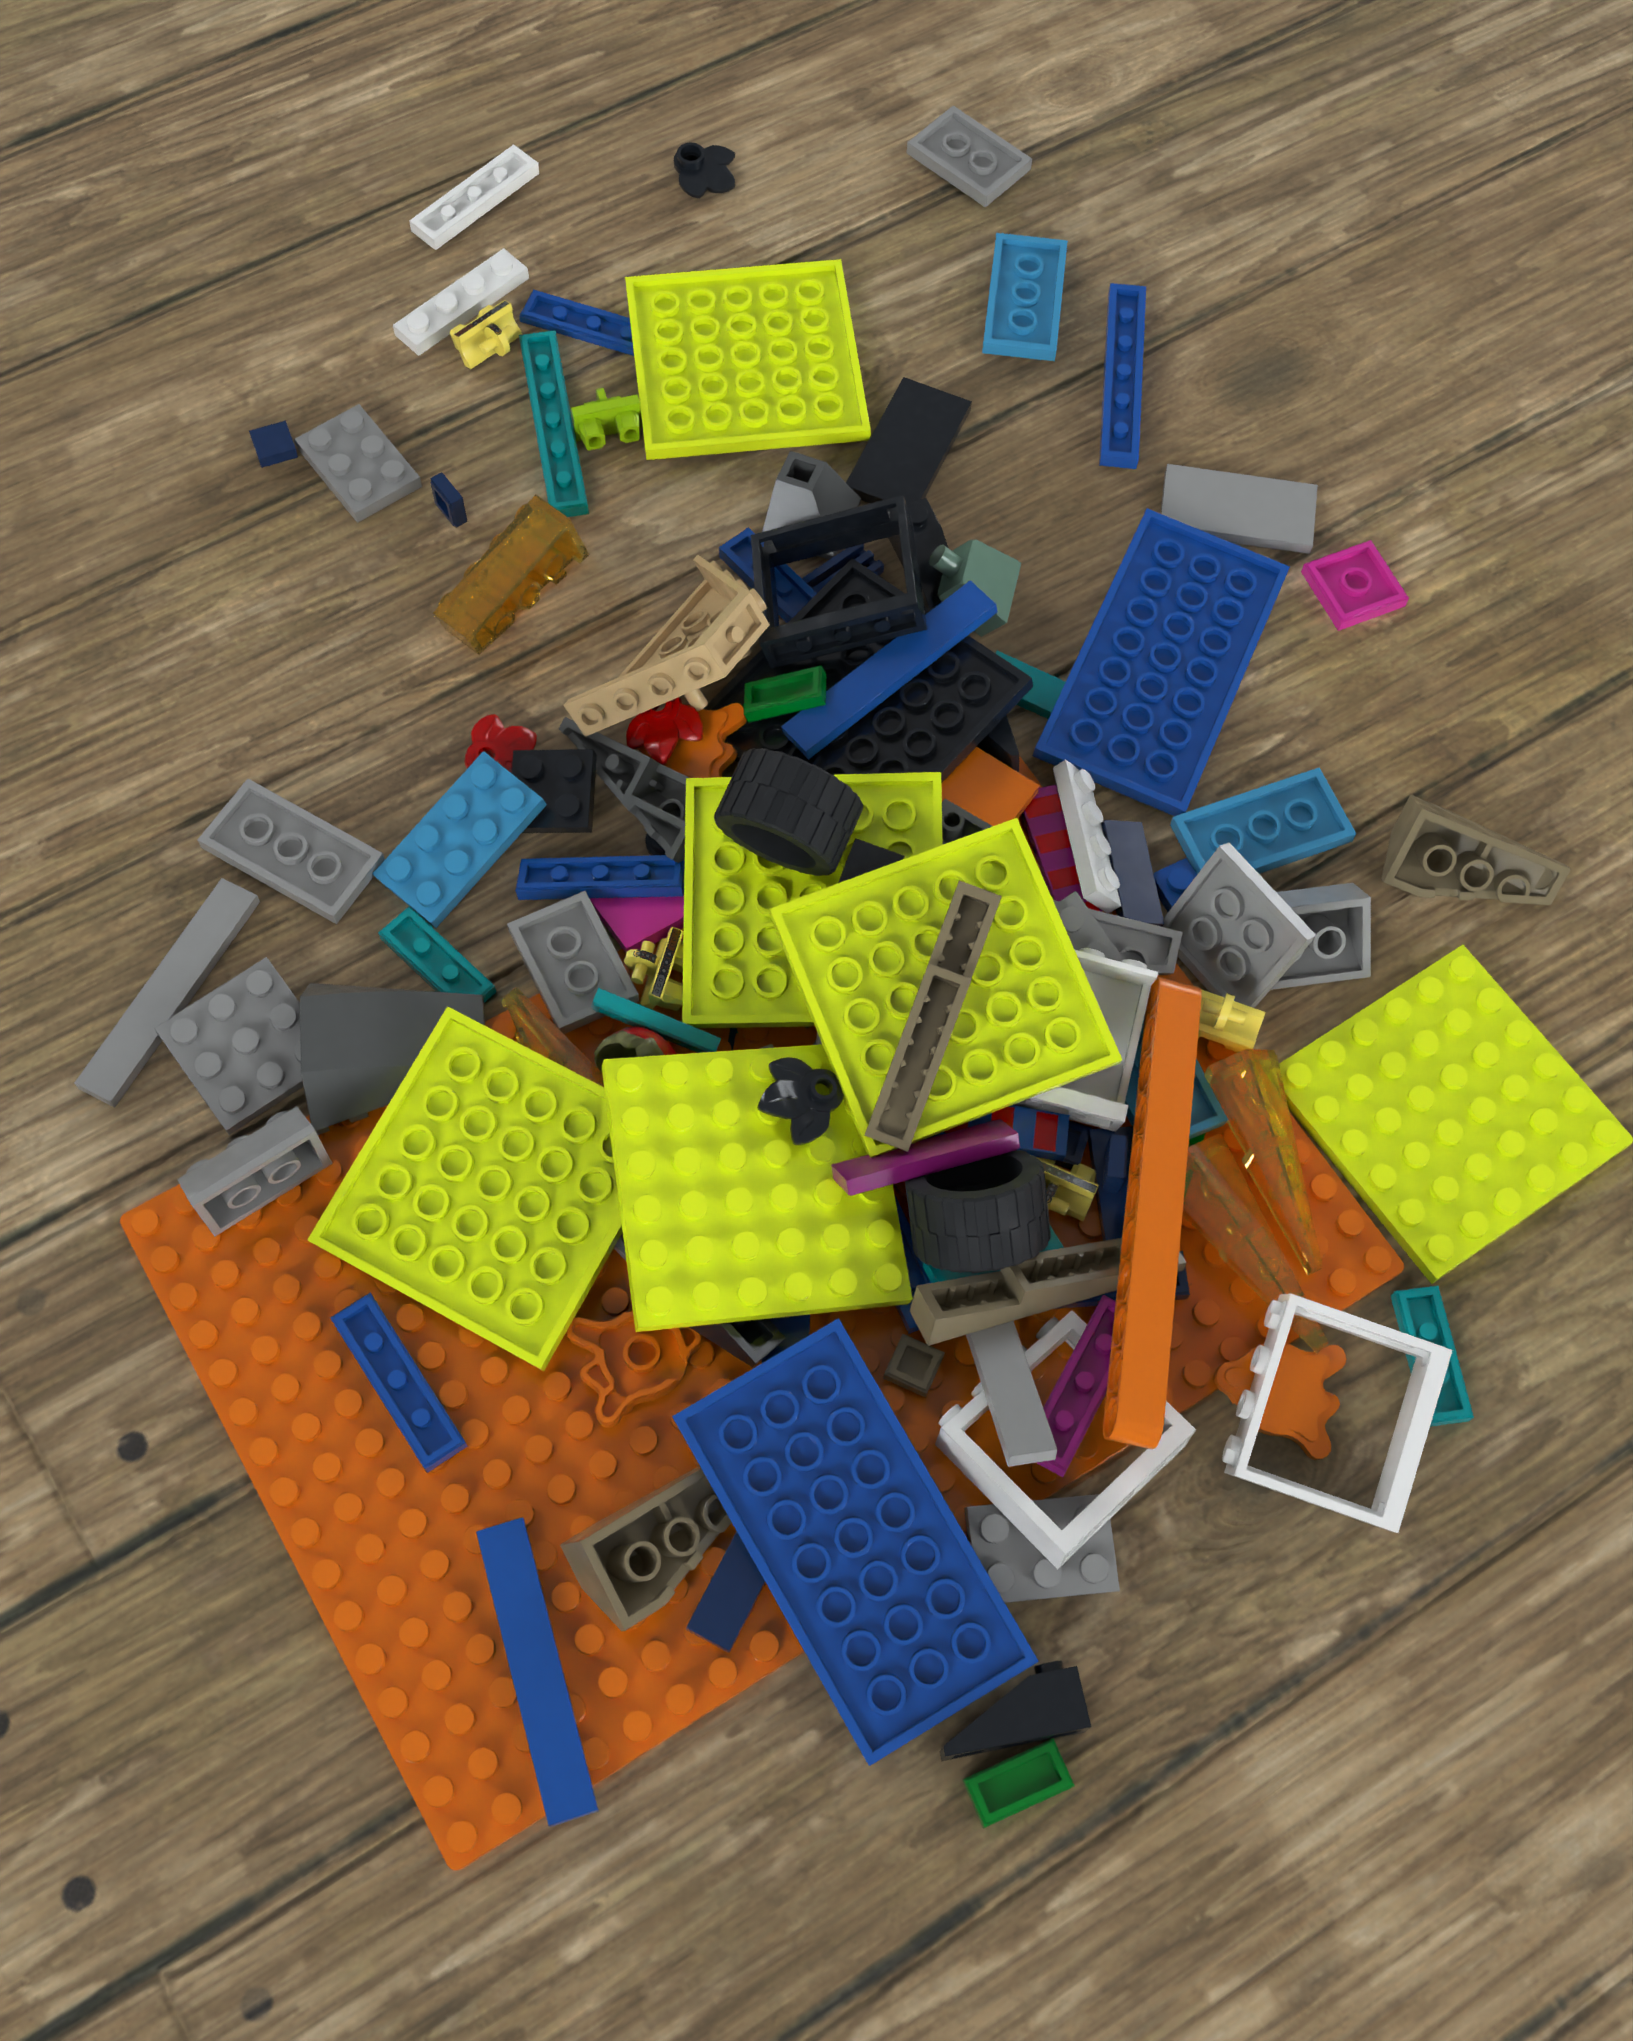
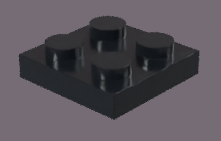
(566, 785)

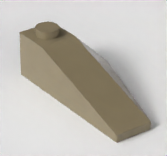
(1452, 856)
(647, 1548)

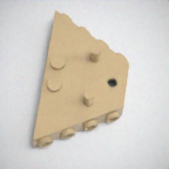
(687, 653)

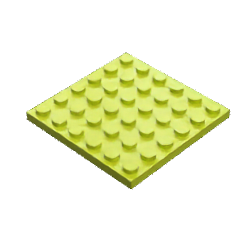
(746, 359)
(730, 946)
(1025, 1014)
(1449, 1112)
(484, 1190)
(729, 1211)

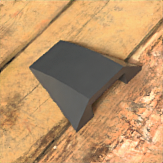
(364, 1043)

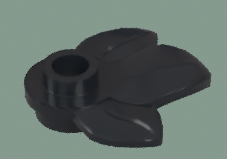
(704, 169)
(796, 1098)

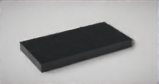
(909, 443)

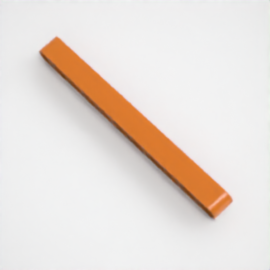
(1153, 1217)

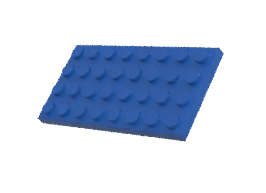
(1162, 663)
(855, 1541)

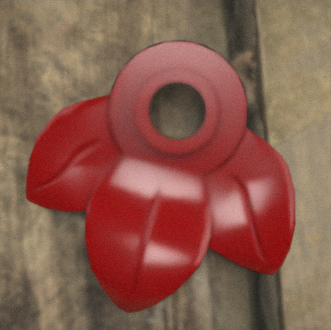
(662, 729)
(497, 741)

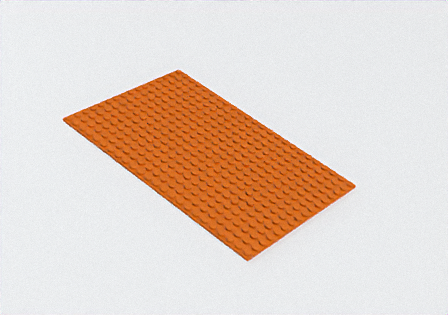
(398, 1547)

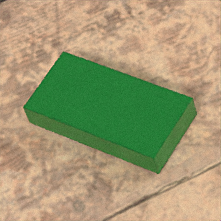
(785, 694)
(1018, 1783)

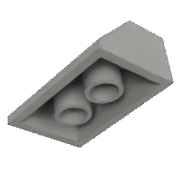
(1343, 930)
(254, 1170)

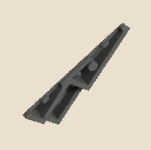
(642, 786)

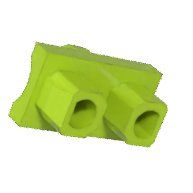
(607, 417)

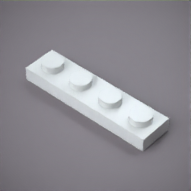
(474, 197)
(460, 301)
(1086, 836)

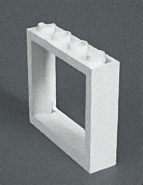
(1409, 1431)
(1022, 1512)

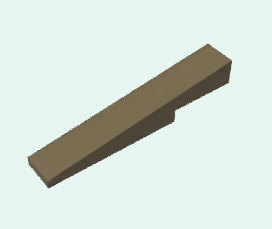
(933, 1016)
(1035, 1286)

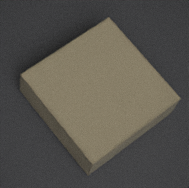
(914, 1365)

